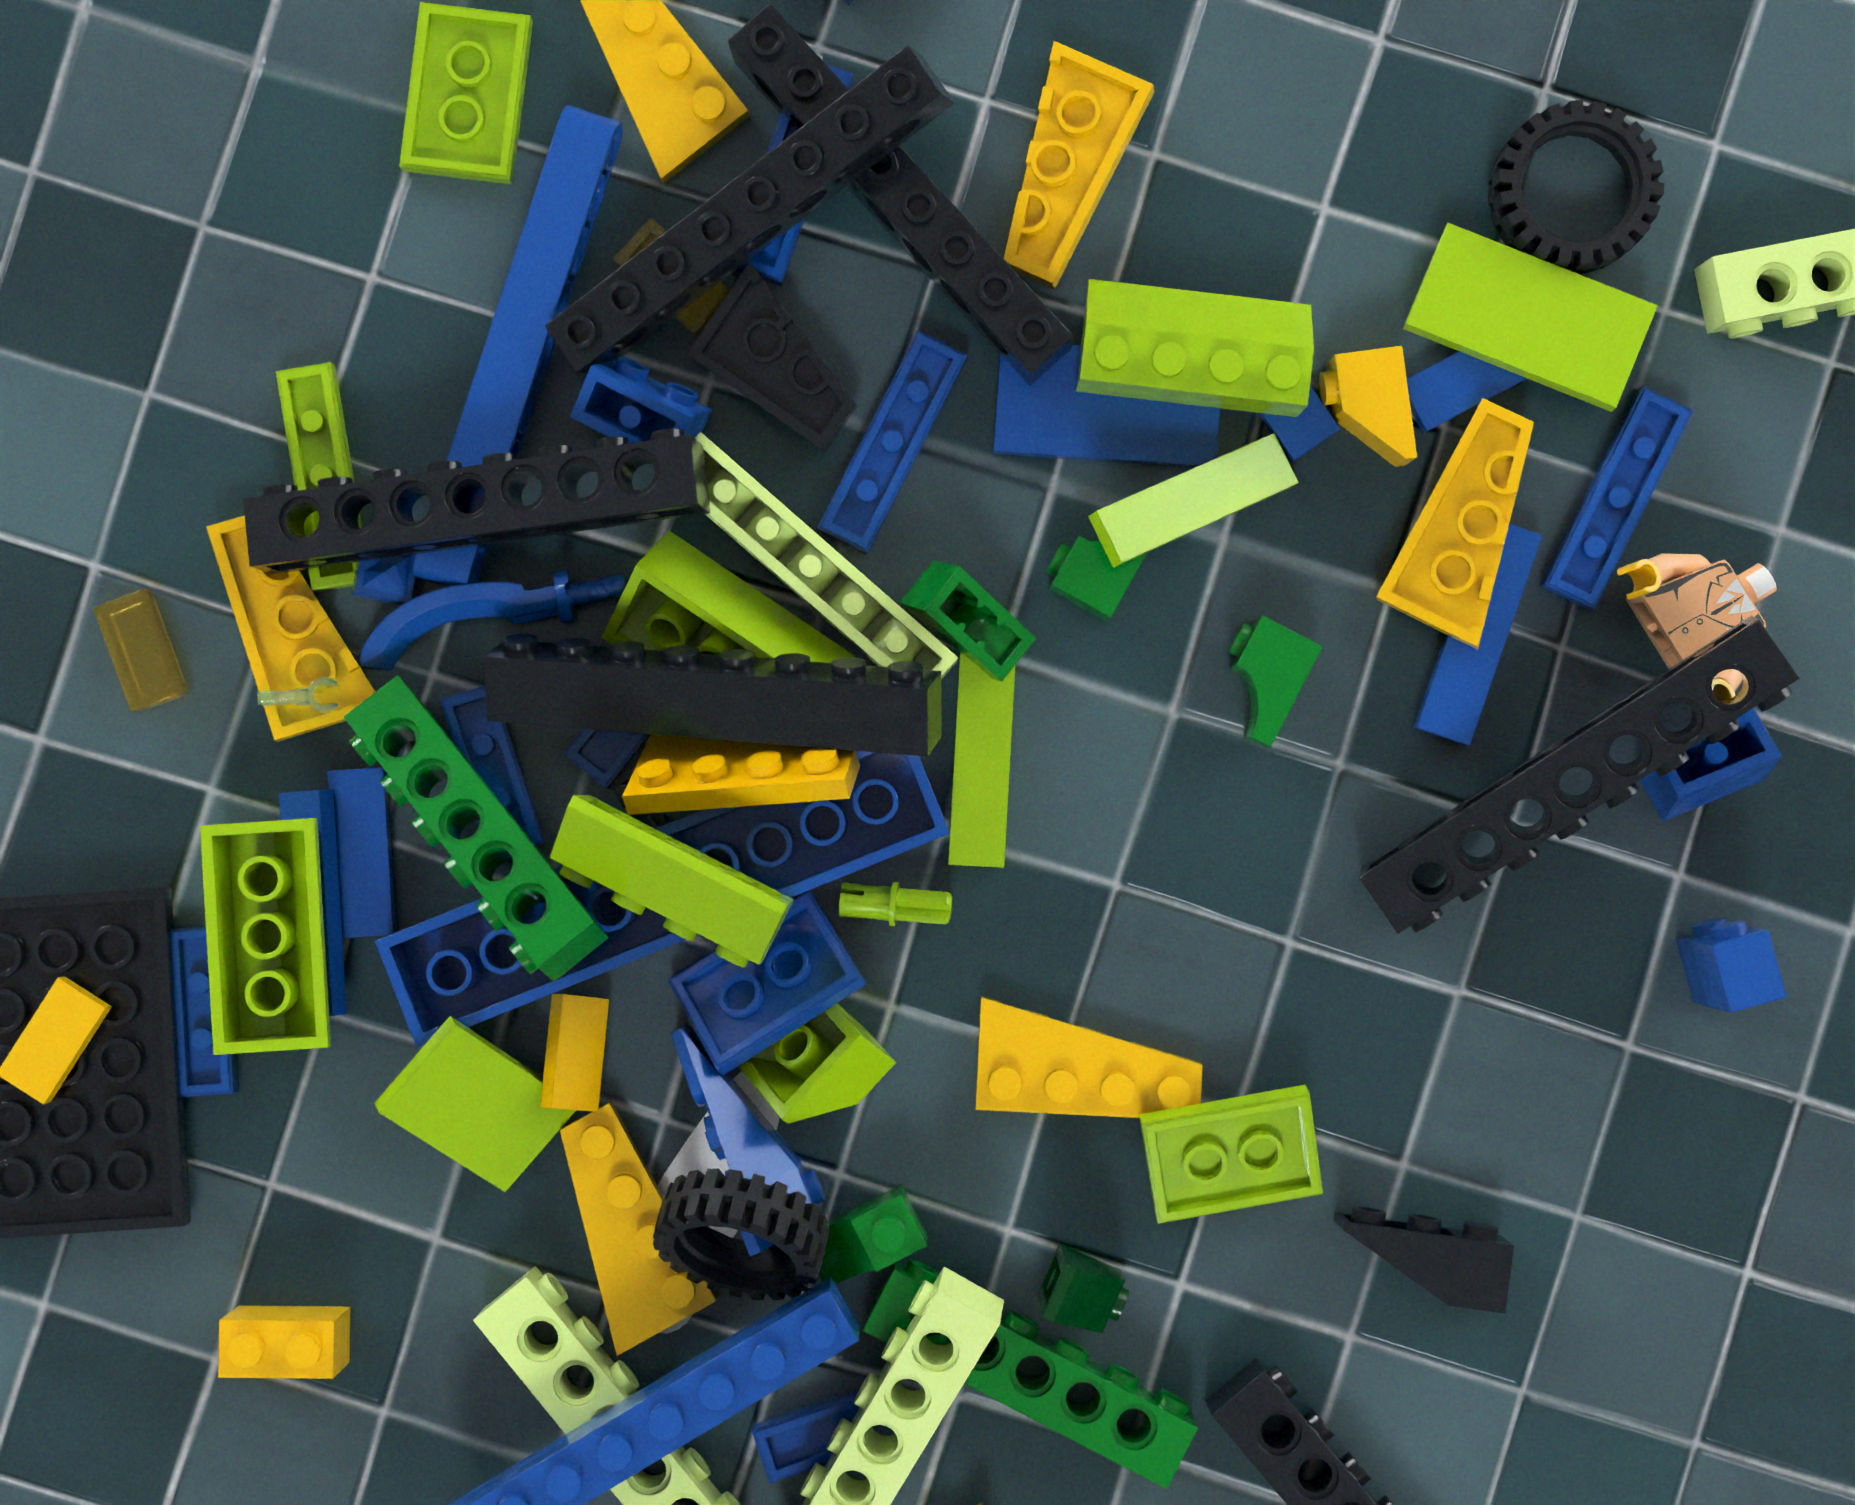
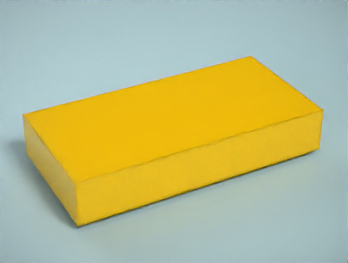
(54, 1040)
(574, 1052)

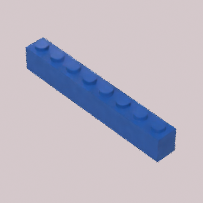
(679, 1405)

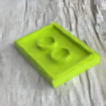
(466, 93)
(473, 1104)
(1231, 1153)

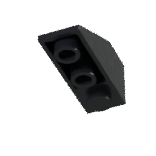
(1455, 1265)

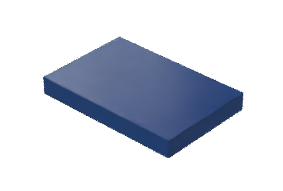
(753, 1007)

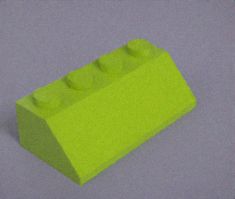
(1196, 348)
(693, 601)
(670, 879)
(265, 936)

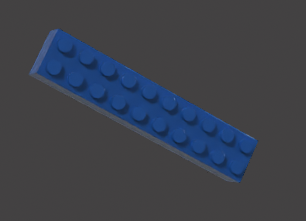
(466, 968)

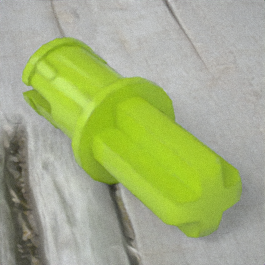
(894, 904)

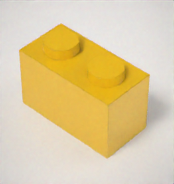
(284, 1342)

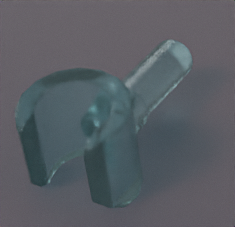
(299, 696)

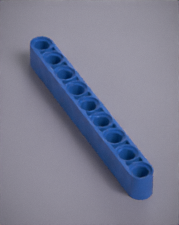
(532, 296)

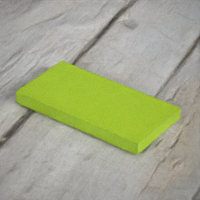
(1530, 317)

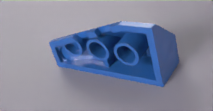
(740, 1130)

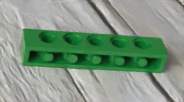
(566, 929)
(1149, 1451)

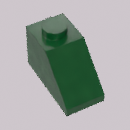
(1081, 1290)

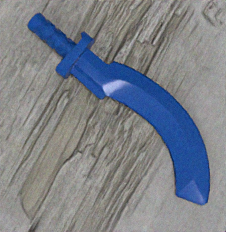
(480, 600)

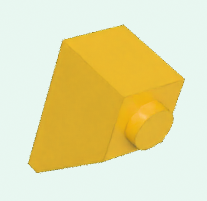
(1372, 400)

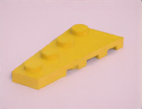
(665, 80)
(1077, 144)
(1459, 538)
(286, 637)
(716, 773)
(1072, 1070)
(619, 1218)

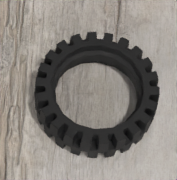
(1609, 132)
(750, 1207)

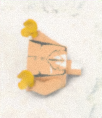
(1692, 602)

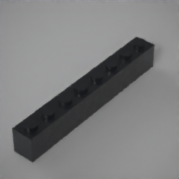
(715, 695)

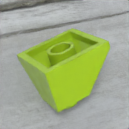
(819, 1067)

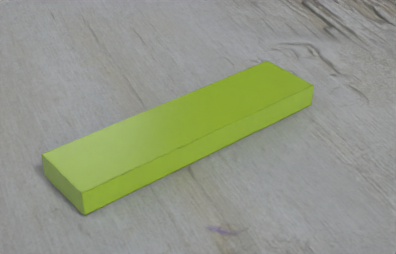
(316, 447)
(1192, 500)
(981, 767)

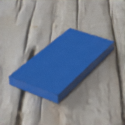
(1067, 424)

